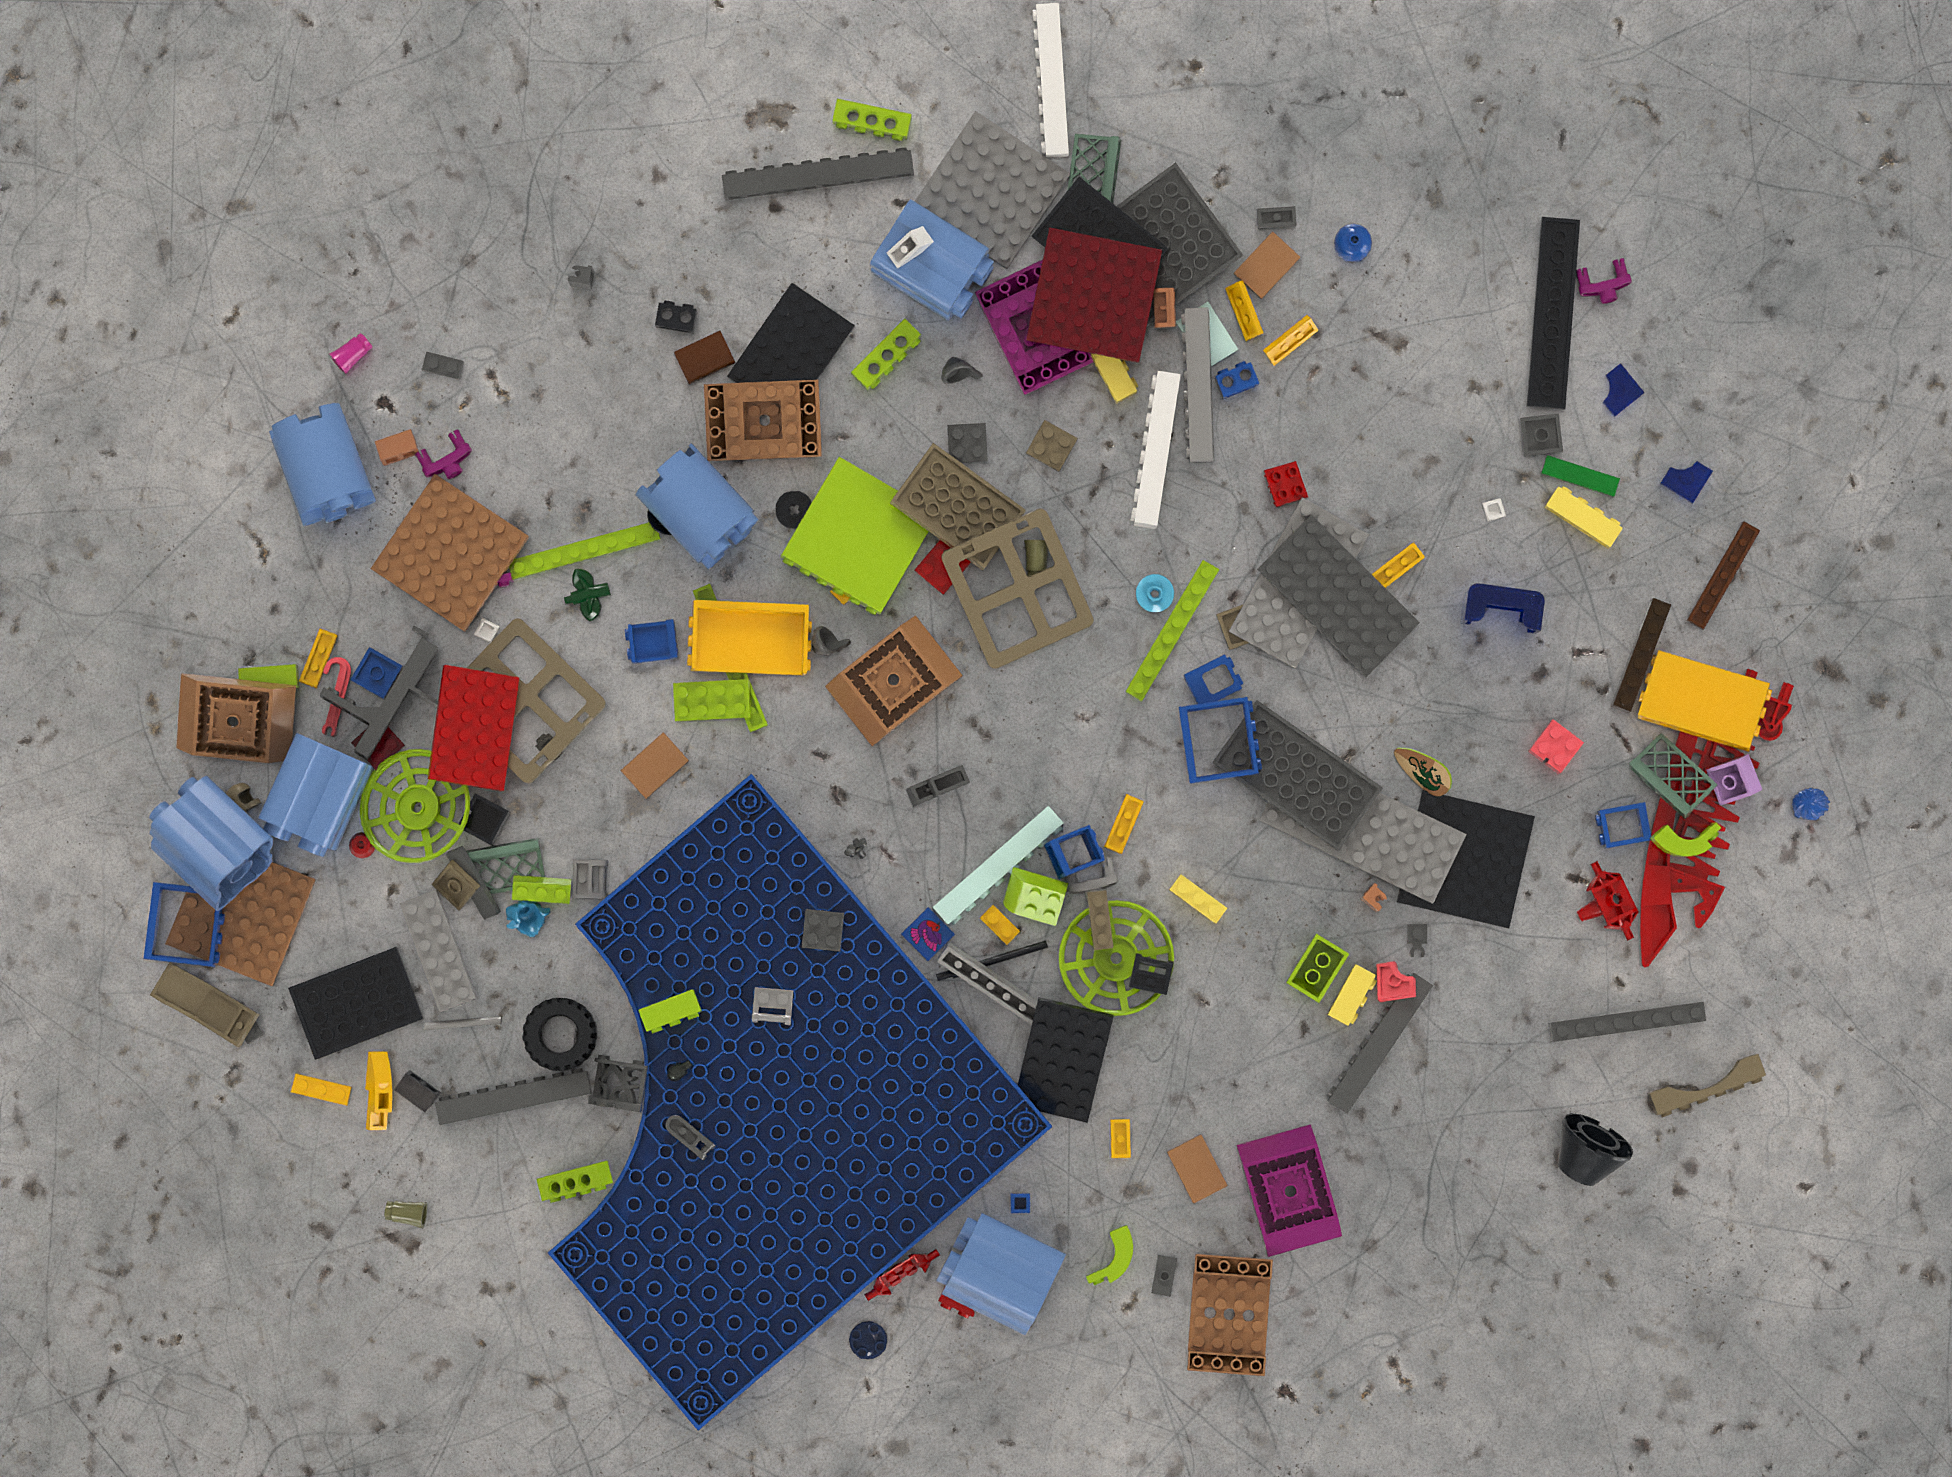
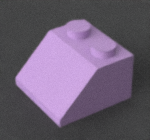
(1734, 779)

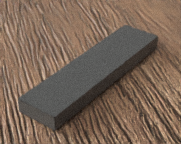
(482, 897)

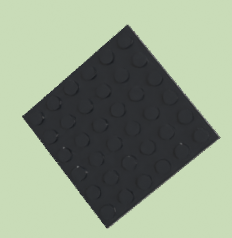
(1488, 864)

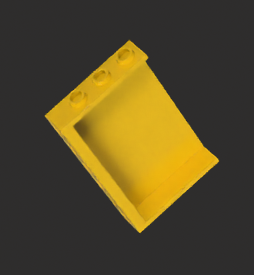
(749, 637)
(1703, 700)

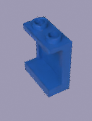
(652, 641)

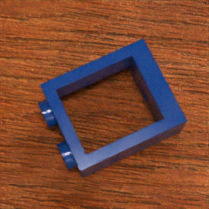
(1642, 820)
(1058, 859)

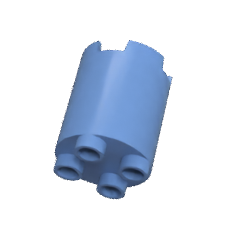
(321, 465)
(698, 506)

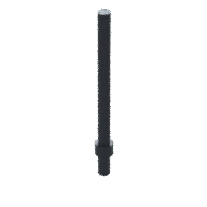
(999, 958)

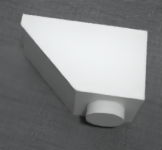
(910, 246)

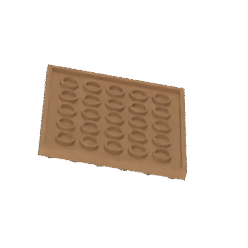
(449, 552)
(255, 926)

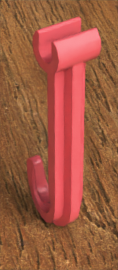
(341, 687)

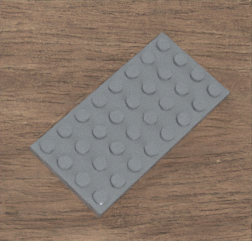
(1267, 616)

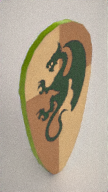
(1424, 771)

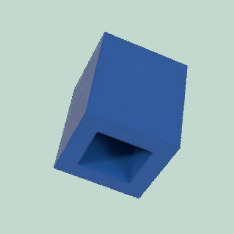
(1020, 1202)

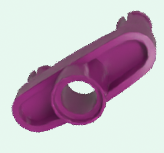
(1606, 289)
(449, 463)

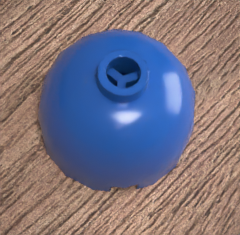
(1346, 248)

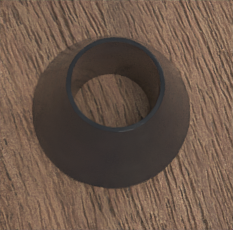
(1590, 1151)

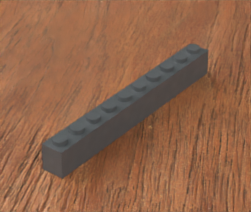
(817, 174)

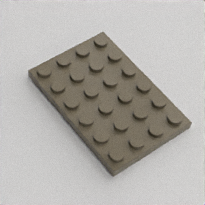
(954, 502)

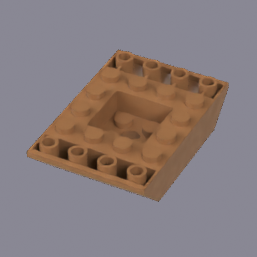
(735, 424)
(882, 707)
(262, 713)

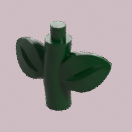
(587, 594)

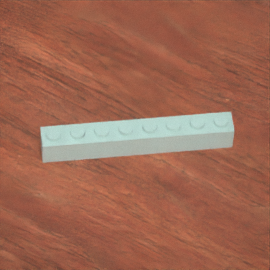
(998, 865)

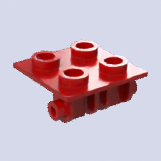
(1285, 483)

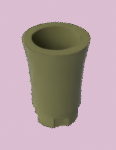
(1036, 556)
(406, 1212)

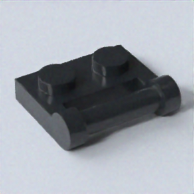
(1149, 980)

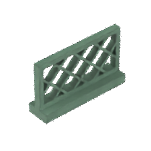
(1111, 163)
(1660, 787)
(507, 850)

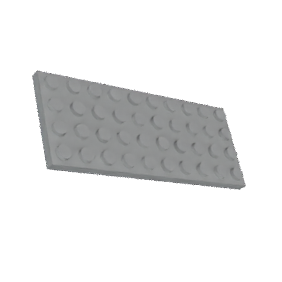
(1389, 844)

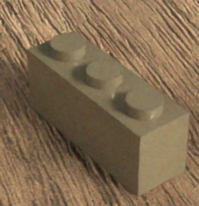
(1100, 920)

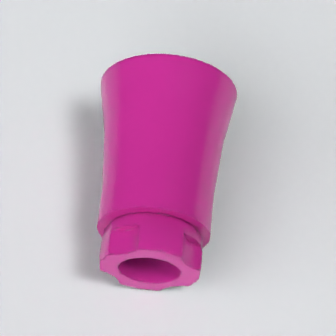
(350, 353)

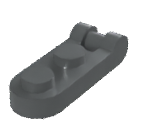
(689, 1135)

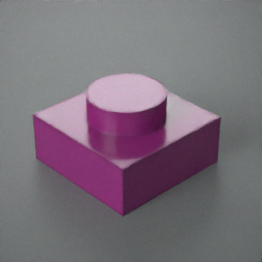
(505, 580)

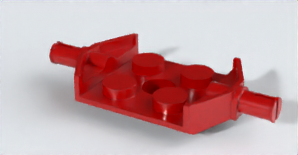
(1603, 888)
(899, 1271)

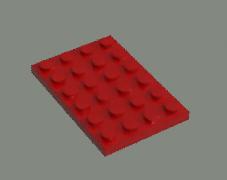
(473, 728)

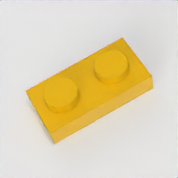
(999, 924)
(1120, 1138)

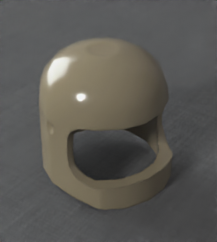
(241, 796)

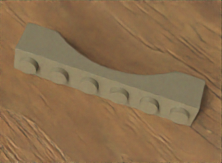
(1744, 1071)

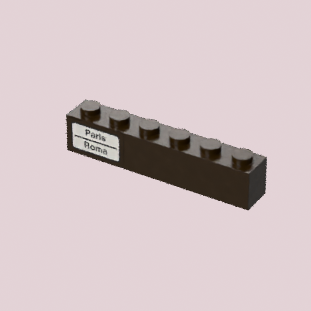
(1640, 655)

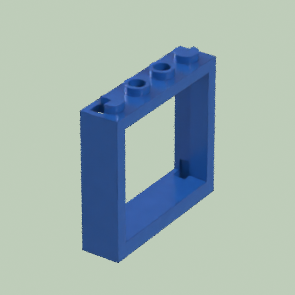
(1250, 727)
(153, 923)

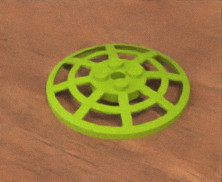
(405, 805)
(1103, 963)

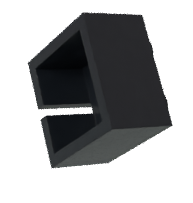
(485, 819)

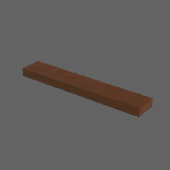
(1723, 575)

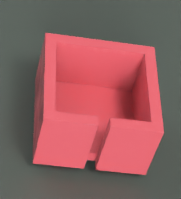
(1556, 745)

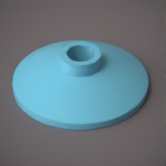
(1162, 586)

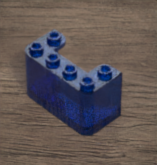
(1525, 602)

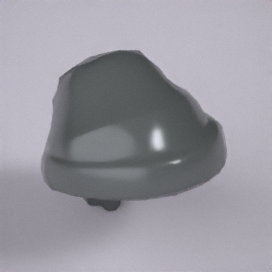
(957, 370)
(826, 643)

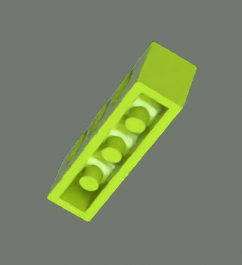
(844, 108)
(902, 330)
(574, 1181)

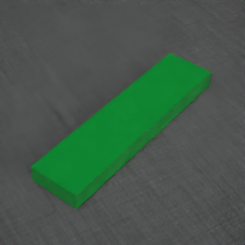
(1580, 476)

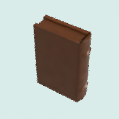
(704, 357)

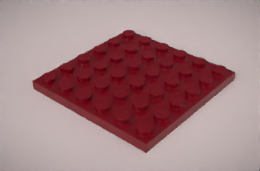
(1094, 295)

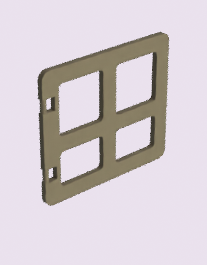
(1022, 587)
(528, 695)

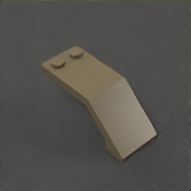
(204, 1004)

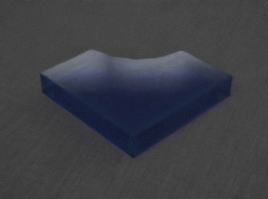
(1622, 390)
(1687, 482)

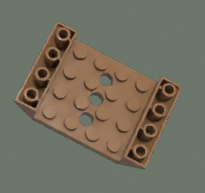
(1221, 1343)

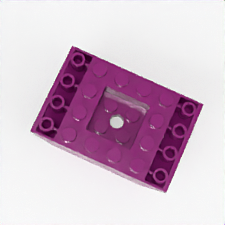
(1008, 311)
(1284, 1161)

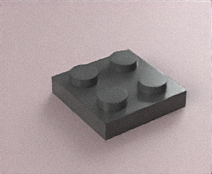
(1541, 434)
(968, 442)
(822, 930)

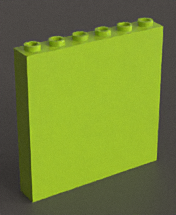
(855, 538)

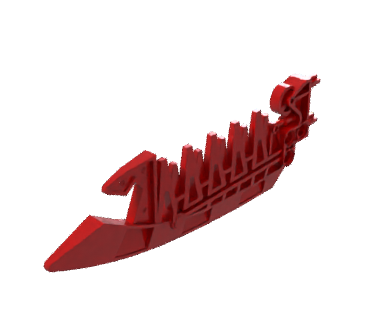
(1661, 875)

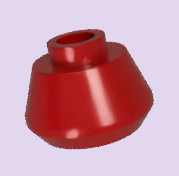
(354, 846)

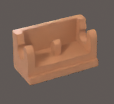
(1164, 307)
(397, 447)
(1371, 896)

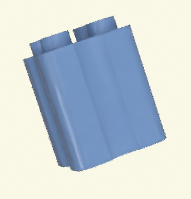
(943, 271)
(314, 795)
(210, 841)
(1000, 1272)

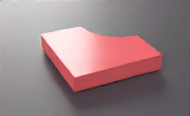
(1393, 984)

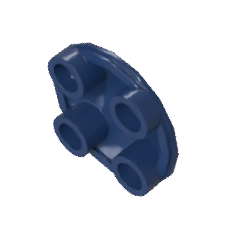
(868, 1340)

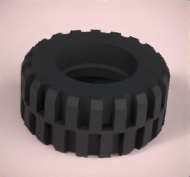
(533, 1034)

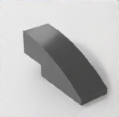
(937, 785)

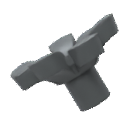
(856, 848)

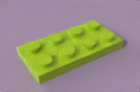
(712, 700)

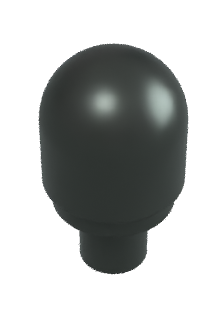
(678, 1070)

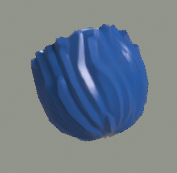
(1810, 804)

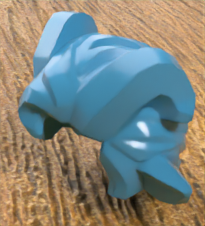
(526, 917)

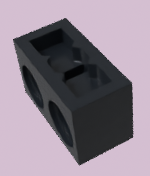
(675, 322)

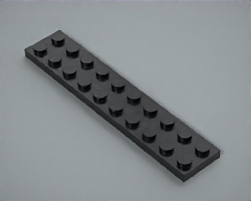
(1553, 313)

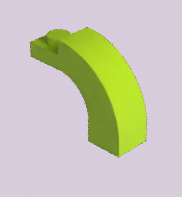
(1674, 845)
(1123, 1254)

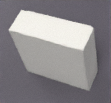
(1493, 510)
(486, 630)

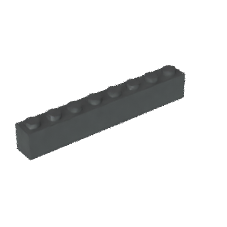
(1627, 1021)
(1376, 1047)
(513, 1097)

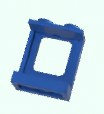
(1198, 687)

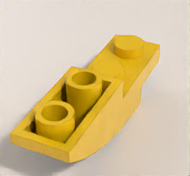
(380, 1090)

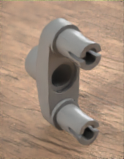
(1106, 881)

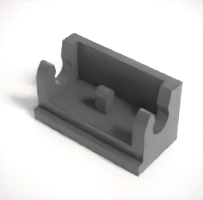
(584, 277)

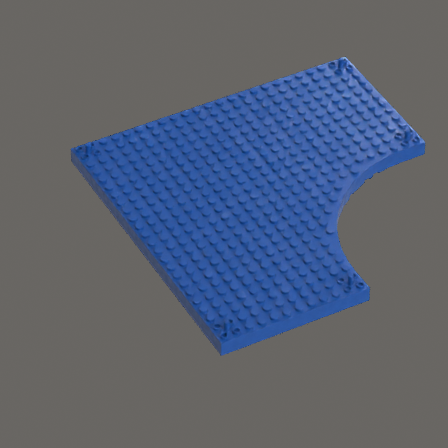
(826, 1131)

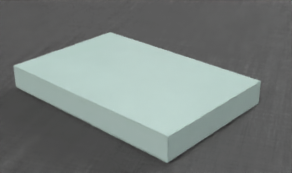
(1220, 340)

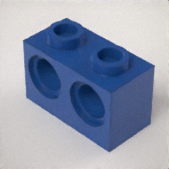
(1238, 384)

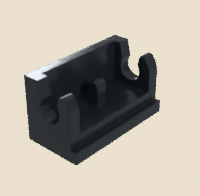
(417, 1091)

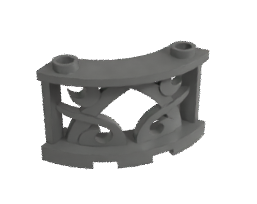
(601, 1091)

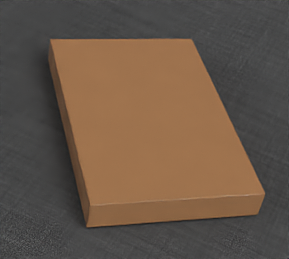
(1267, 265)
(654, 765)
(1197, 1168)

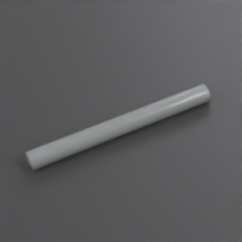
(463, 1023)

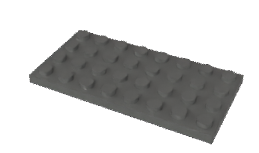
(1338, 596)
(1300, 776)

